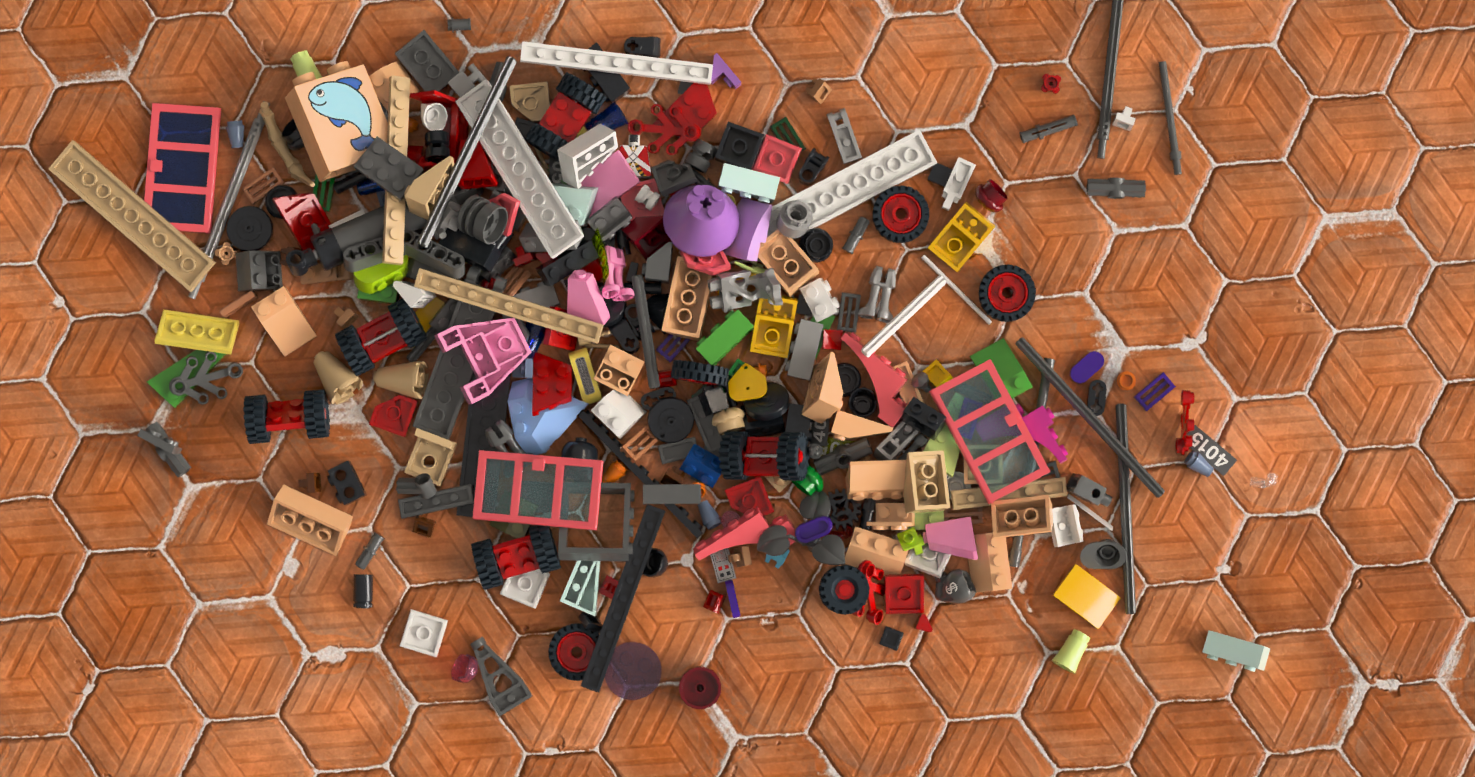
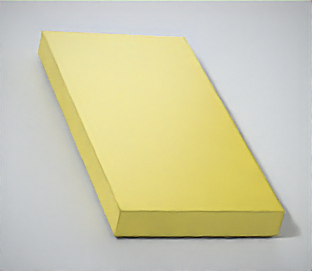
(197, 332)

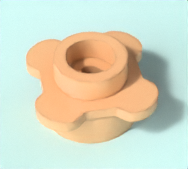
(225, 248)

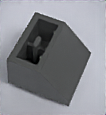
(259, 271)

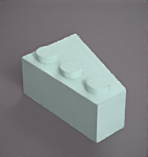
(748, 183)
(583, 587)
(1235, 651)

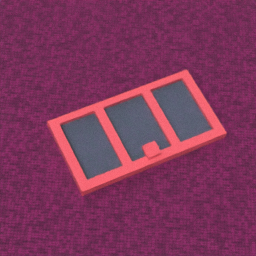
(989, 431)
(538, 490)

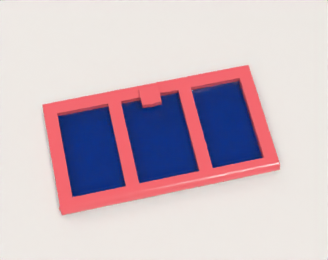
(183, 164)

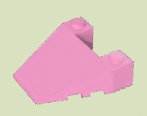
(491, 350)

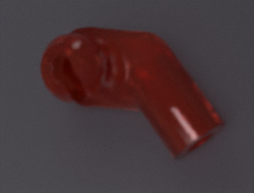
(843, 534)

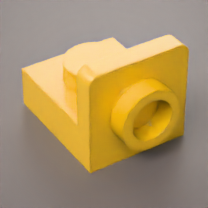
(937, 374)

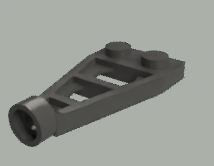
(510, 697)

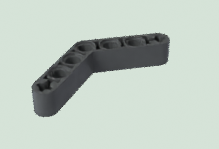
(450, 263)

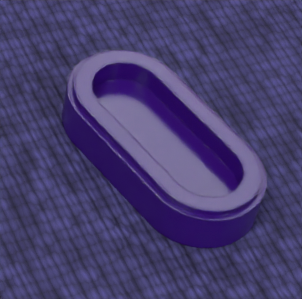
(1087, 367)
(813, 529)
(732, 598)

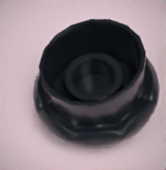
(292, 136)
(277, 191)
(816, 244)
(849, 377)

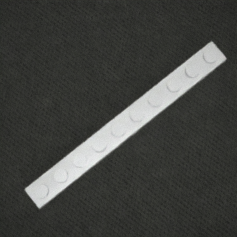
(616, 63)

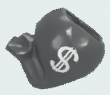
(955, 587)

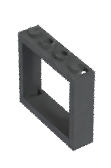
(603, 554)

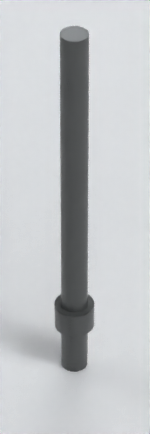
(1175, 154)

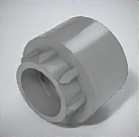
(790, 227)

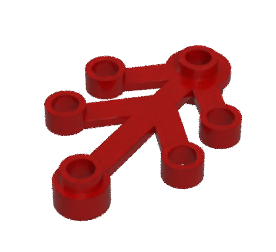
(668, 129)
(1183, 443)
(868, 569)

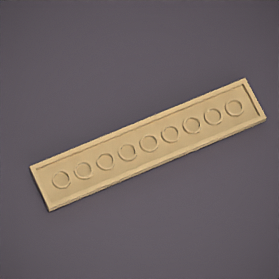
(132, 215)

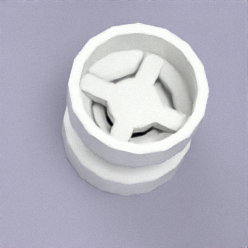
(647, 197)

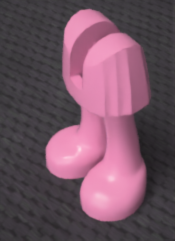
(615, 288)

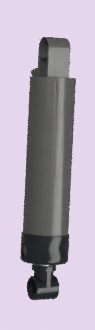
(334, 241)

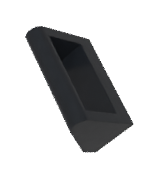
(763, 428)

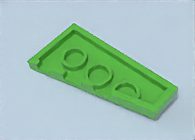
(162, 380)

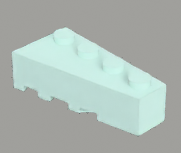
(578, 201)

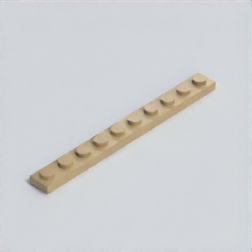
(397, 138)
(508, 305)

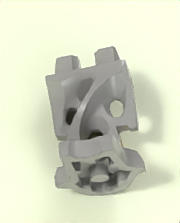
(735, 284)

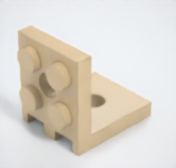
(430, 445)

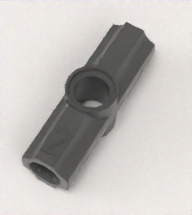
(1116, 188)
(834, 460)
(176, 462)

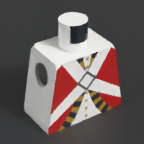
(637, 157)

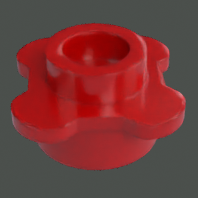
(1052, 88)

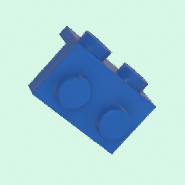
(702, 465)

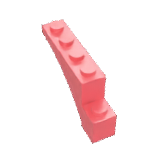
(885, 379)
(741, 531)

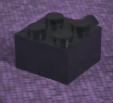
(739, 146)

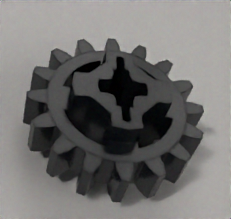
(847, 513)

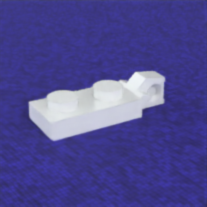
(957, 182)

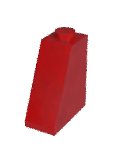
(478, 170)

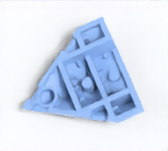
(538, 432)

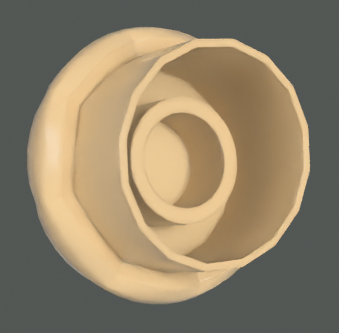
(729, 420)

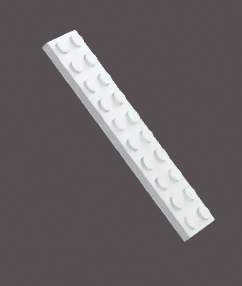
(522, 173)
(862, 180)

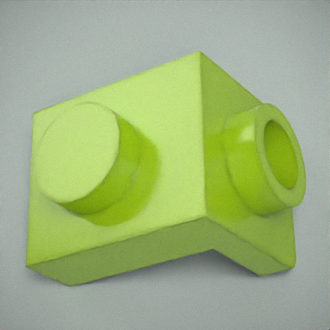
(909, 539)

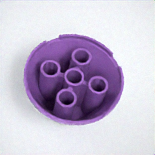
(701, 220)

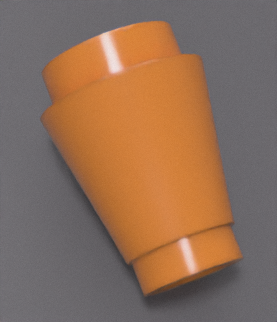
(614, 472)

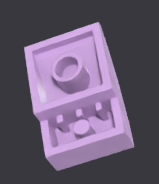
(752, 229)

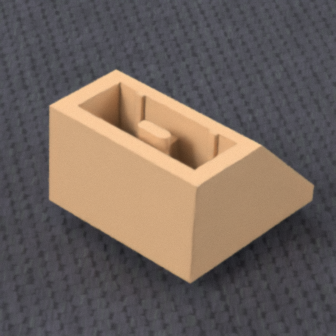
(618, 370)

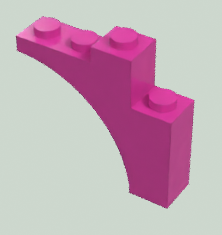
(1037, 424)

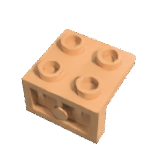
(892, 515)

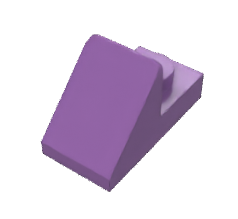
(721, 68)

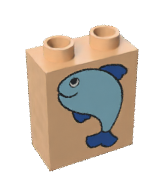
(336, 117)

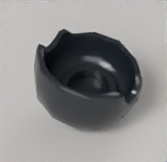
(862, 402)
(656, 563)

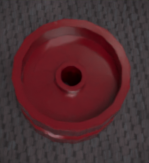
(705, 677)

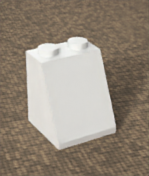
(618, 412)

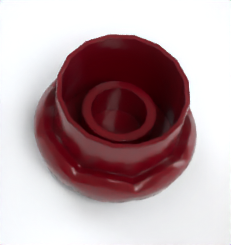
(991, 196)

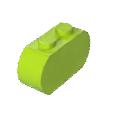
(380, 276)

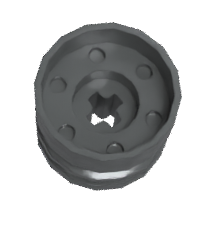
(482, 219)

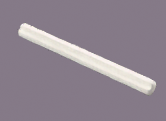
(903, 316)

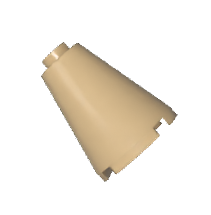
(336, 378)
(403, 378)

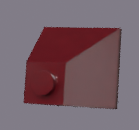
(647, 234)

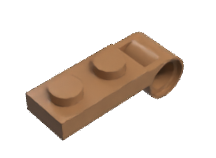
(317, 274)

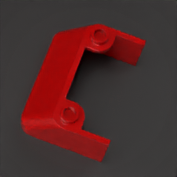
(456, 122)

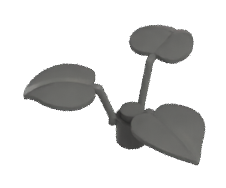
(828, 551)

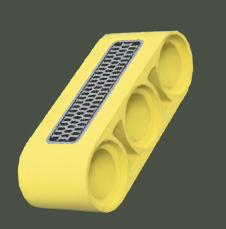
(584, 375)

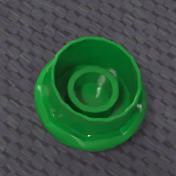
(811, 483)

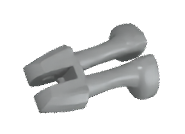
(870, 309)

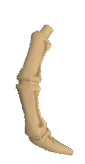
(280, 146)

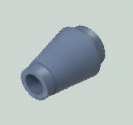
(235, 133)
(1197, 462)
(709, 516)

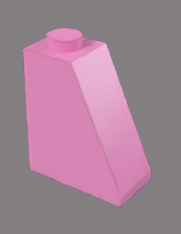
(585, 298)
(952, 537)

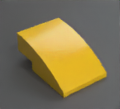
(961, 236)
(774, 327)
(1086, 596)

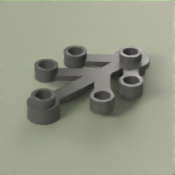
(202, 379)

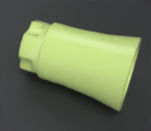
(304, 64)
(1072, 651)

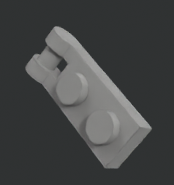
(844, 136)

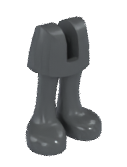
(507, 437)

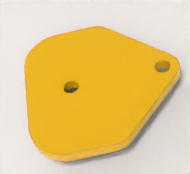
(747, 379)

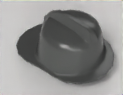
(1103, 555)

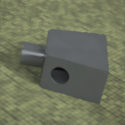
(1083, 487)

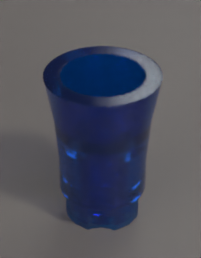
(611, 117)
(536, 337)

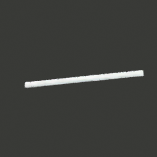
(957, 290)

